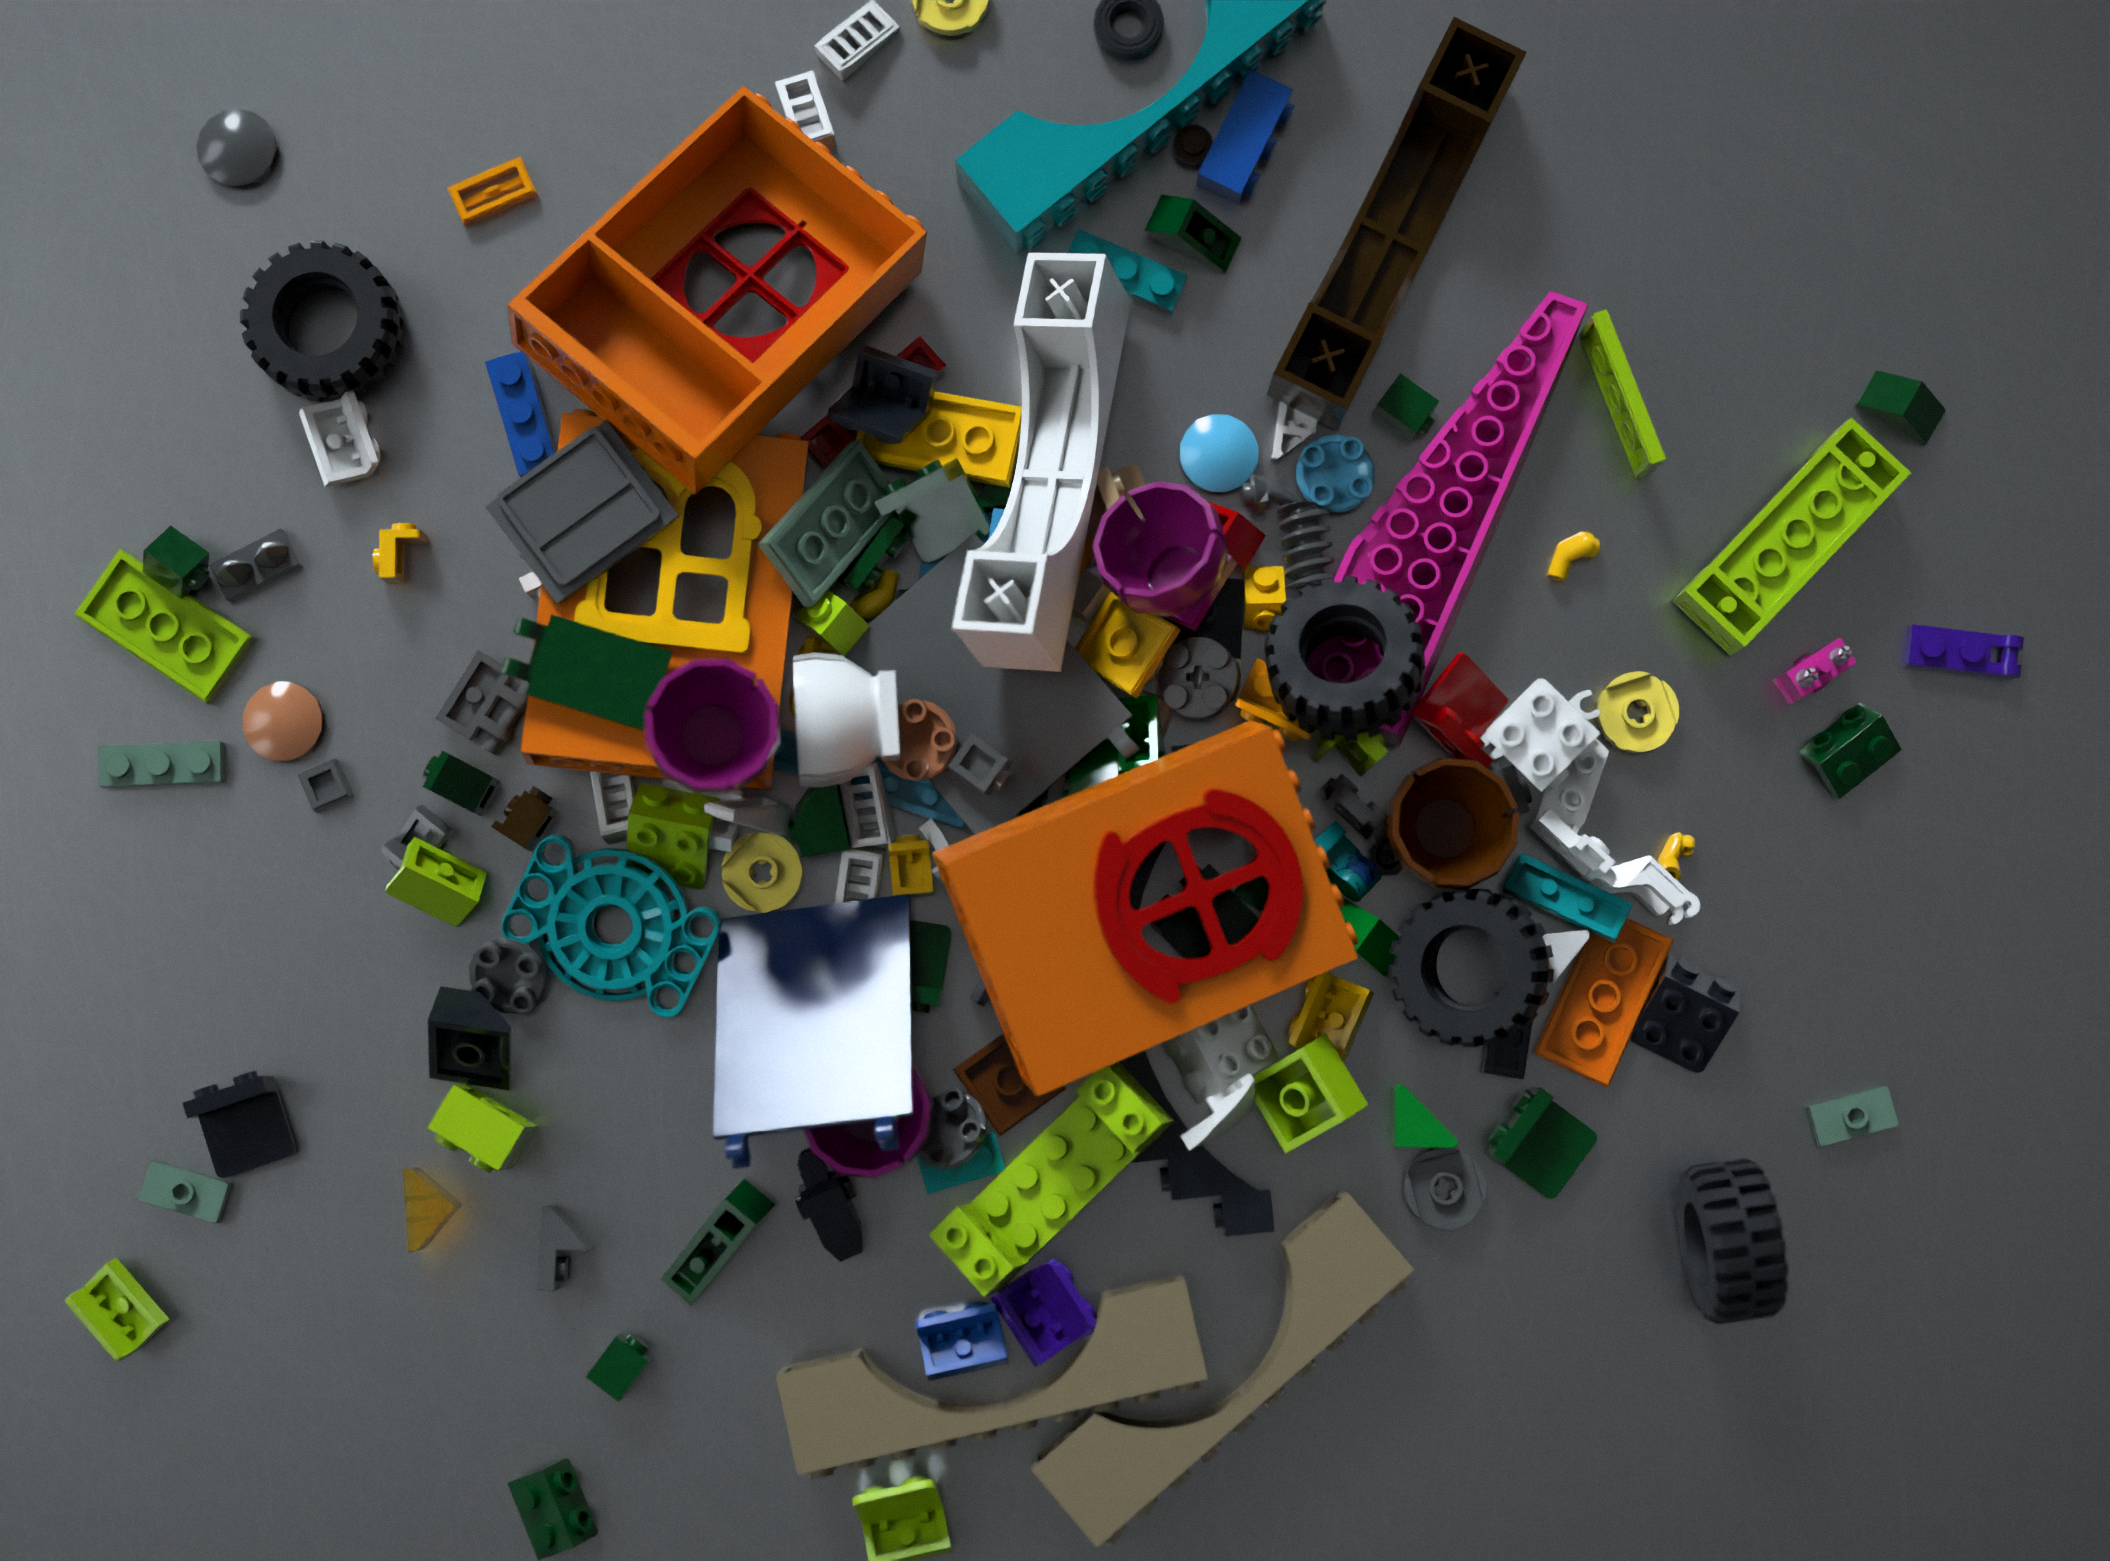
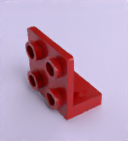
(1461, 709)

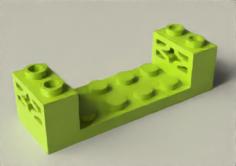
(1791, 537)
(1052, 1179)

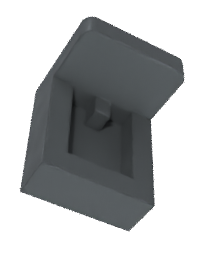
(982, 765)
(1518, 789)
(419, 824)

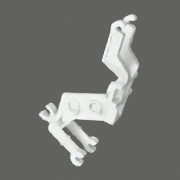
(1566, 810)

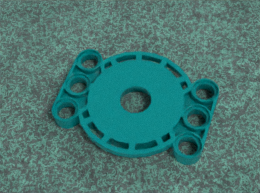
(570, 916)

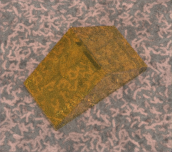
(426, 1207)

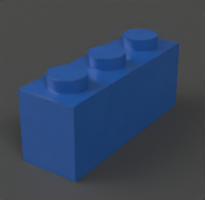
(1246, 137)
(522, 410)

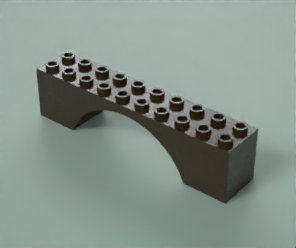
(1396, 223)

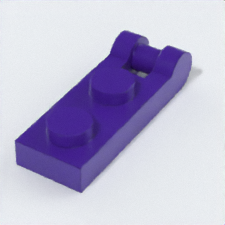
(1962, 651)

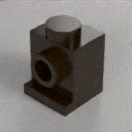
(527, 818)

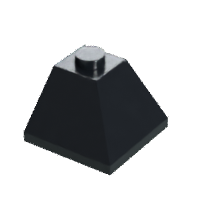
(468, 1040)

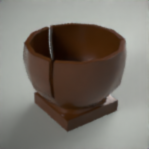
(1452, 823)

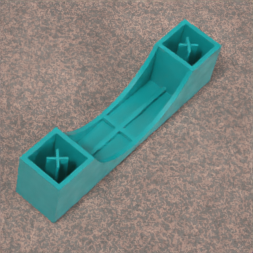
(1040, 171)

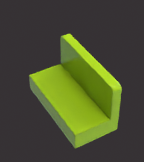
(437, 882)

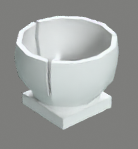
(842, 718)

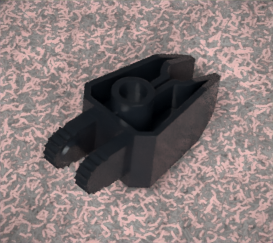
(828, 1204)

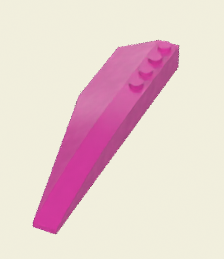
(1450, 503)

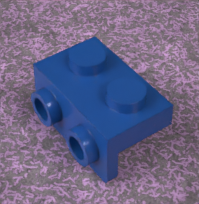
(961, 1340)

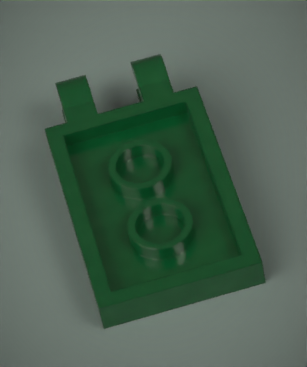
(589, 669)

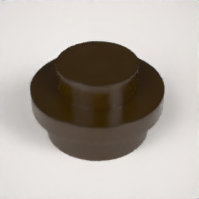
(1192, 144)

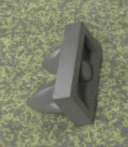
(255, 565)

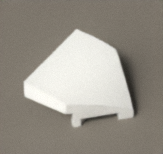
(1229, 1110)

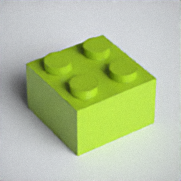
(1307, 1093)
(482, 1128)

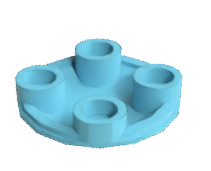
(1218, 453)
(1335, 472)

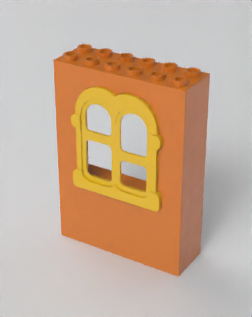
(754, 632)

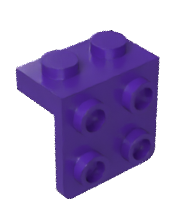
(1045, 1311)

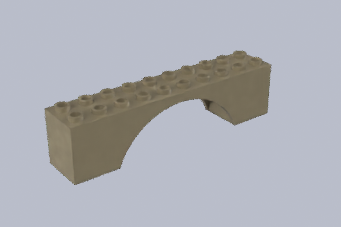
(853, 1412)
(1118, 1465)

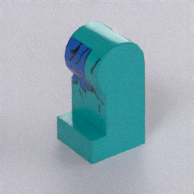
(1348, 867)

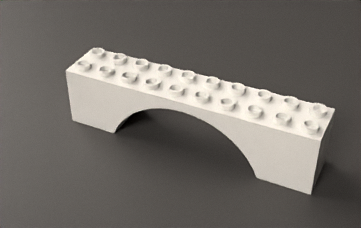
(1025, 577)

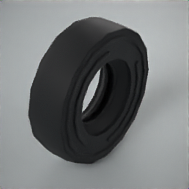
(1128, 47)

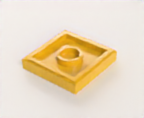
(1125, 644)

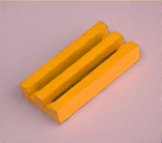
(499, 204)

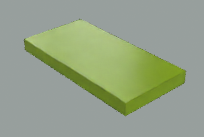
(1621, 395)
(166, 632)

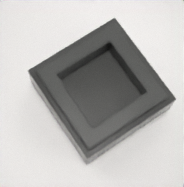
(325, 785)

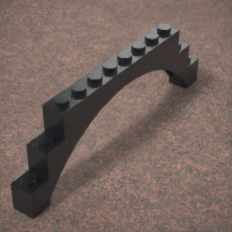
(1195, 1171)

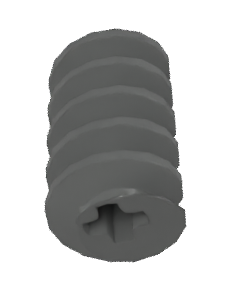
(1304, 544)

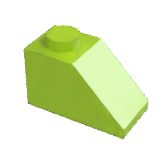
(832, 622)

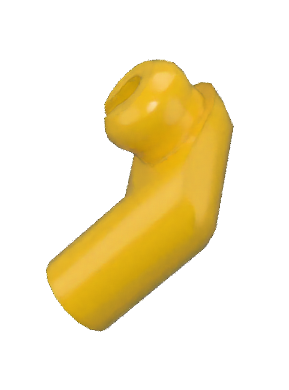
(1569, 550)
(878, 600)
(1674, 847)

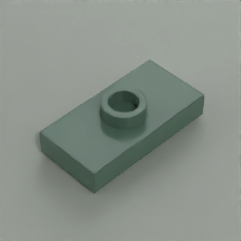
(1852, 1116)
(185, 1191)

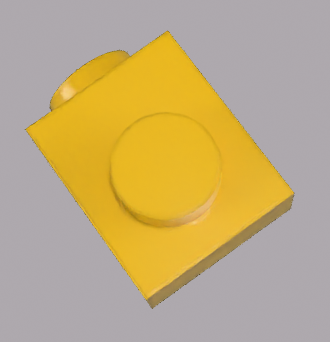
(389, 557)
(1263, 595)
(910, 866)

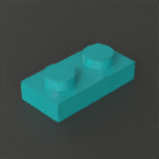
(983, 1164)

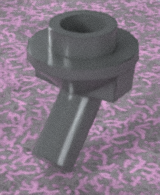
(1258, 494)

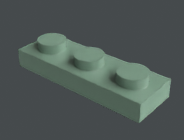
(161, 764)

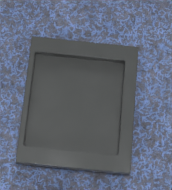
(581, 511)

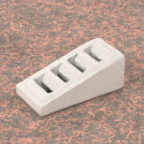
(844, 68)
(819, 132)
(753, 812)
(613, 832)
(857, 834)
(867, 853)

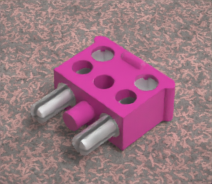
(1814, 671)

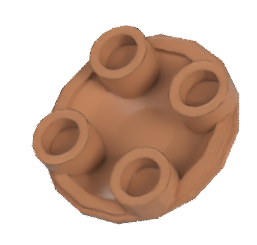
(282, 721)
(925, 741)

